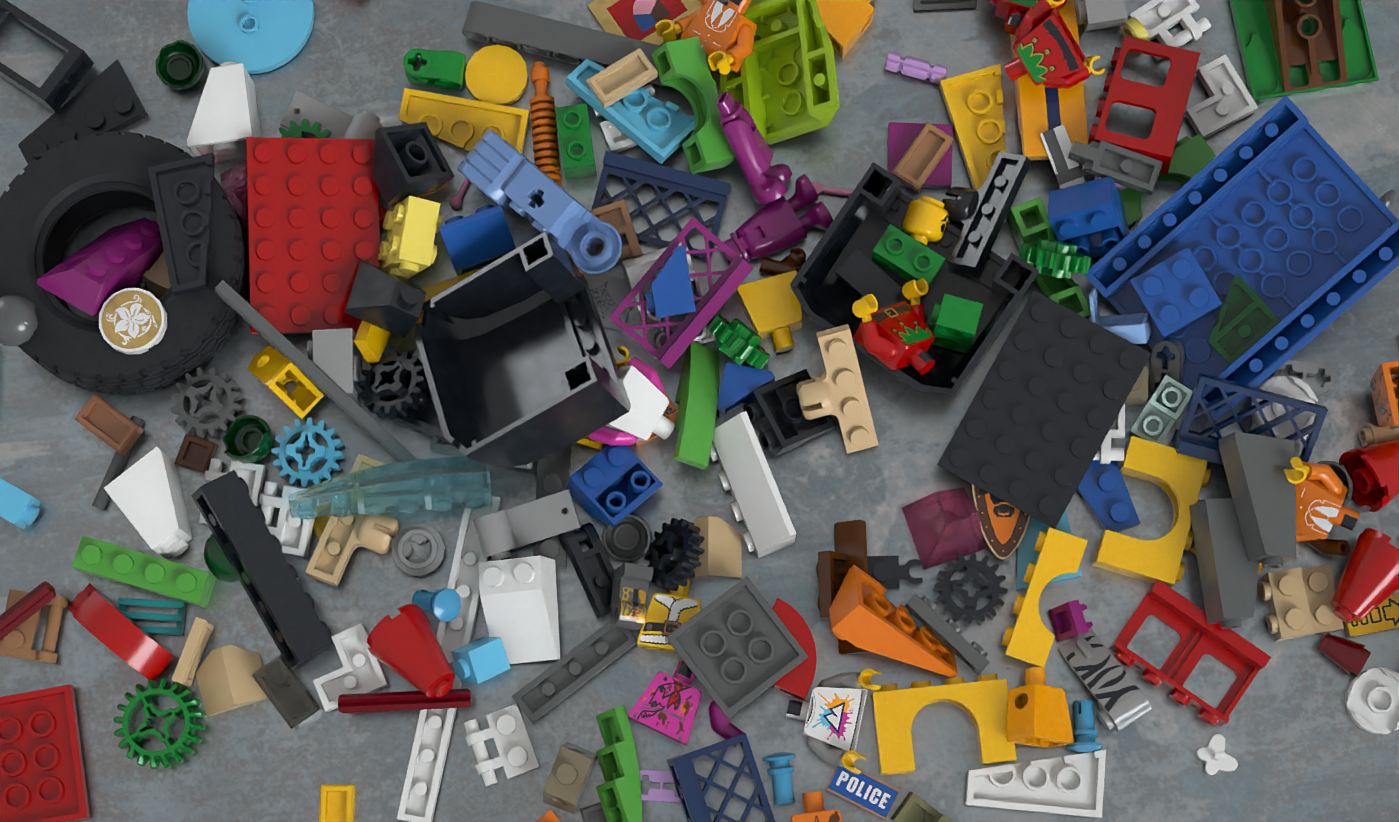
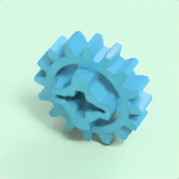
(294, 453)

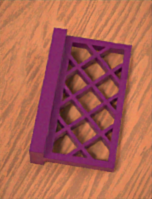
(705, 308)

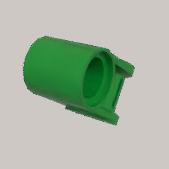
(439, 68)

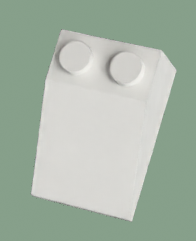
(522, 607)

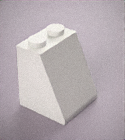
(225, 114)
(154, 503)

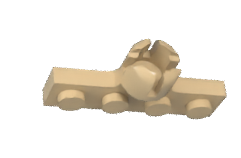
(840, 390)
(347, 533)

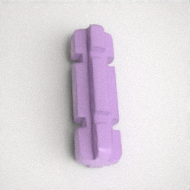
(915, 67)

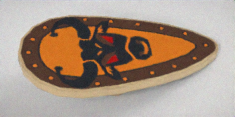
(1000, 523)

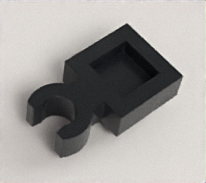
(889, 572)

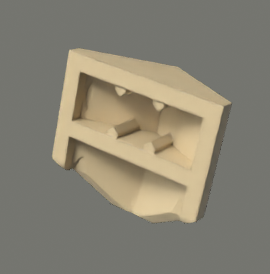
(722, 550)
(227, 679)

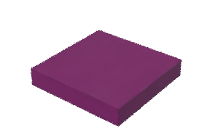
(900, 139)

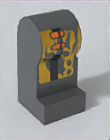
(630, 595)

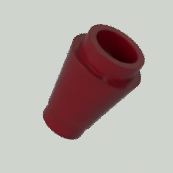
(1345, 653)

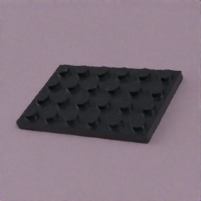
(1044, 409)

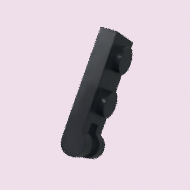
(591, 566)

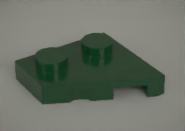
(1241, 321)

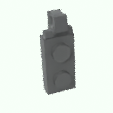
(1122, 164)

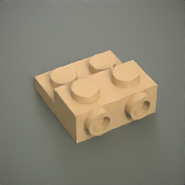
(1300, 602)

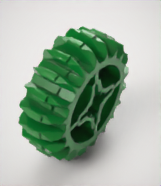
(147, 730)

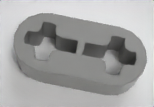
(1309, 369)

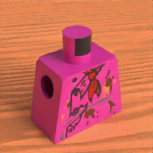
(669, 704)

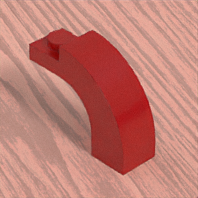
(120, 633)
(799, 680)

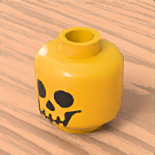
(925, 220)

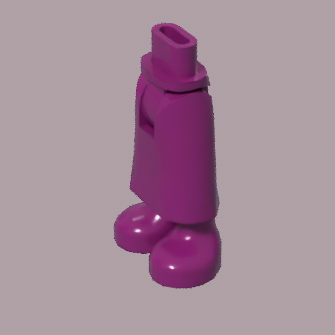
(752, 151)
(777, 225)

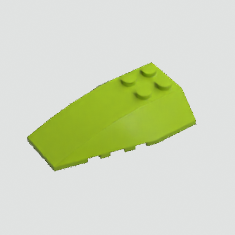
(790, 74)

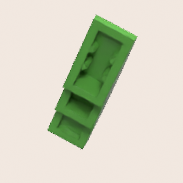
(697, 405)
(620, 768)

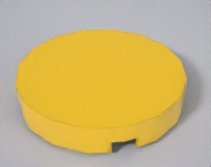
(496, 75)

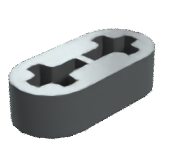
(1159, 362)

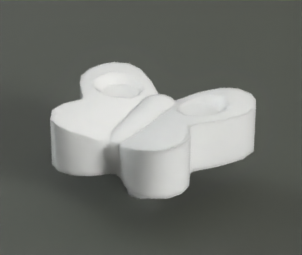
(1215, 756)

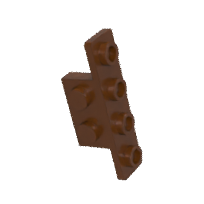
(834, 566)

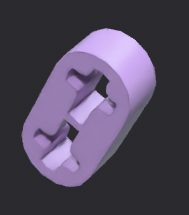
(659, 795)

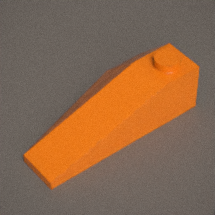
(876, 625)

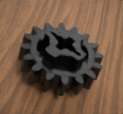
(393, 384)
(675, 554)
(987, 589)

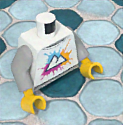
(835, 716)

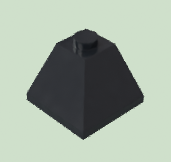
(408, 162)
(385, 299)

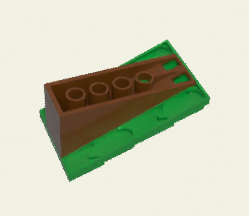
(1302, 45)

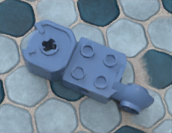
(524, 188)

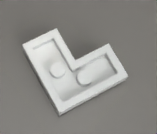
(1227, 101)
(359, 672)

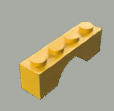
(1057, 555)

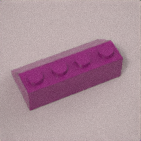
(106, 265)

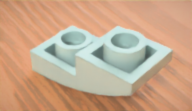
(1161, 410)

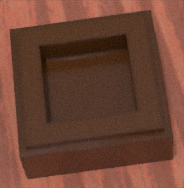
(196, 454)

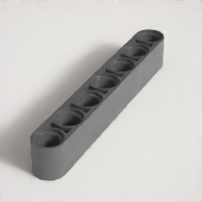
(549, 37)

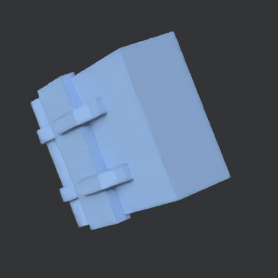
(1132, 327)

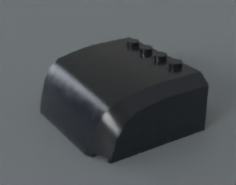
(860, 225)
(519, 358)

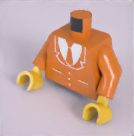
(721, 31)
(1318, 500)

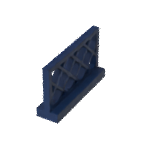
(666, 178)
(1206, 447)
(693, 796)

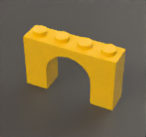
(1181, 480)
(982, 700)

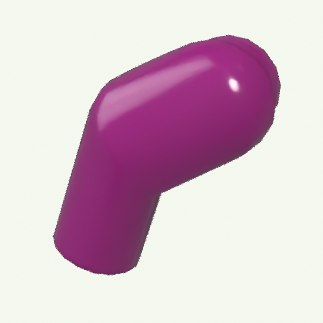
(721, 724)

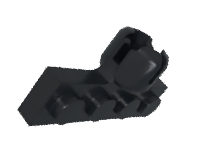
(984, 210)

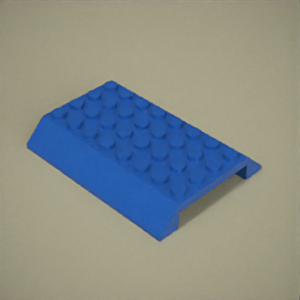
(1284, 221)

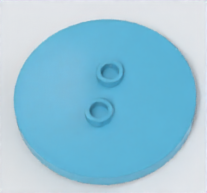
(251, 31)

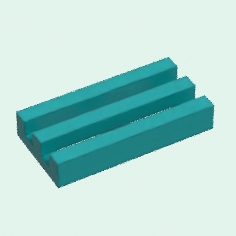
(179, 618)

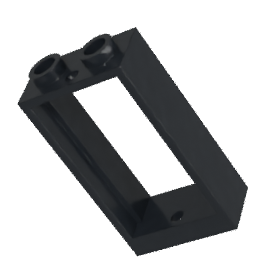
(64, 76)

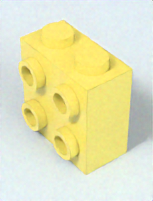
(410, 237)

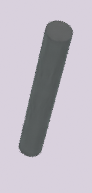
(112, 473)

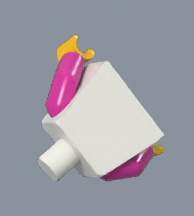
(646, 409)

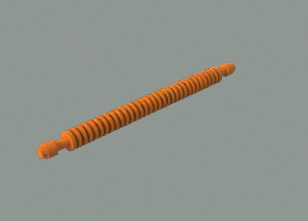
(544, 124)

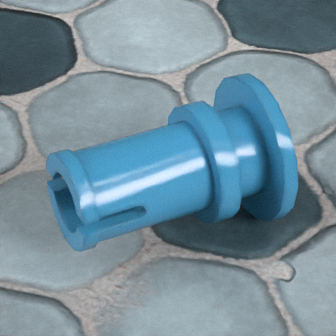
(442, 603)
(1084, 728)
(781, 776)

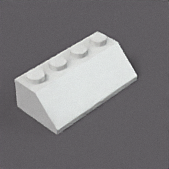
(752, 487)

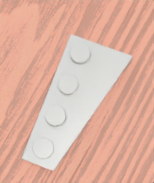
(1051, 785)

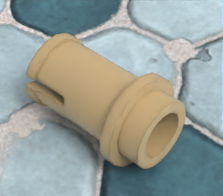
(1373, 434)

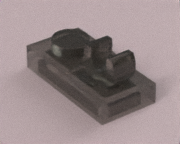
(286, 691)

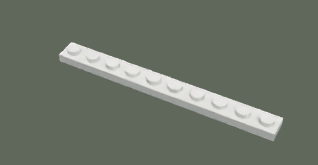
(436, 725)

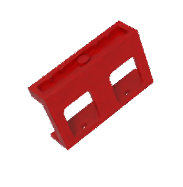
(1166, 101)
(1195, 641)

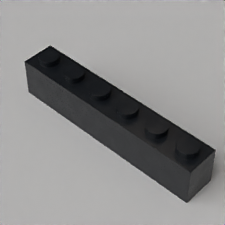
(262, 568)

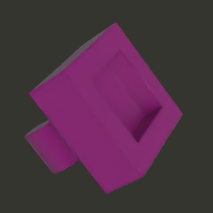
(1069, 620)

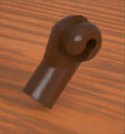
(792, 262)
(1330, 547)

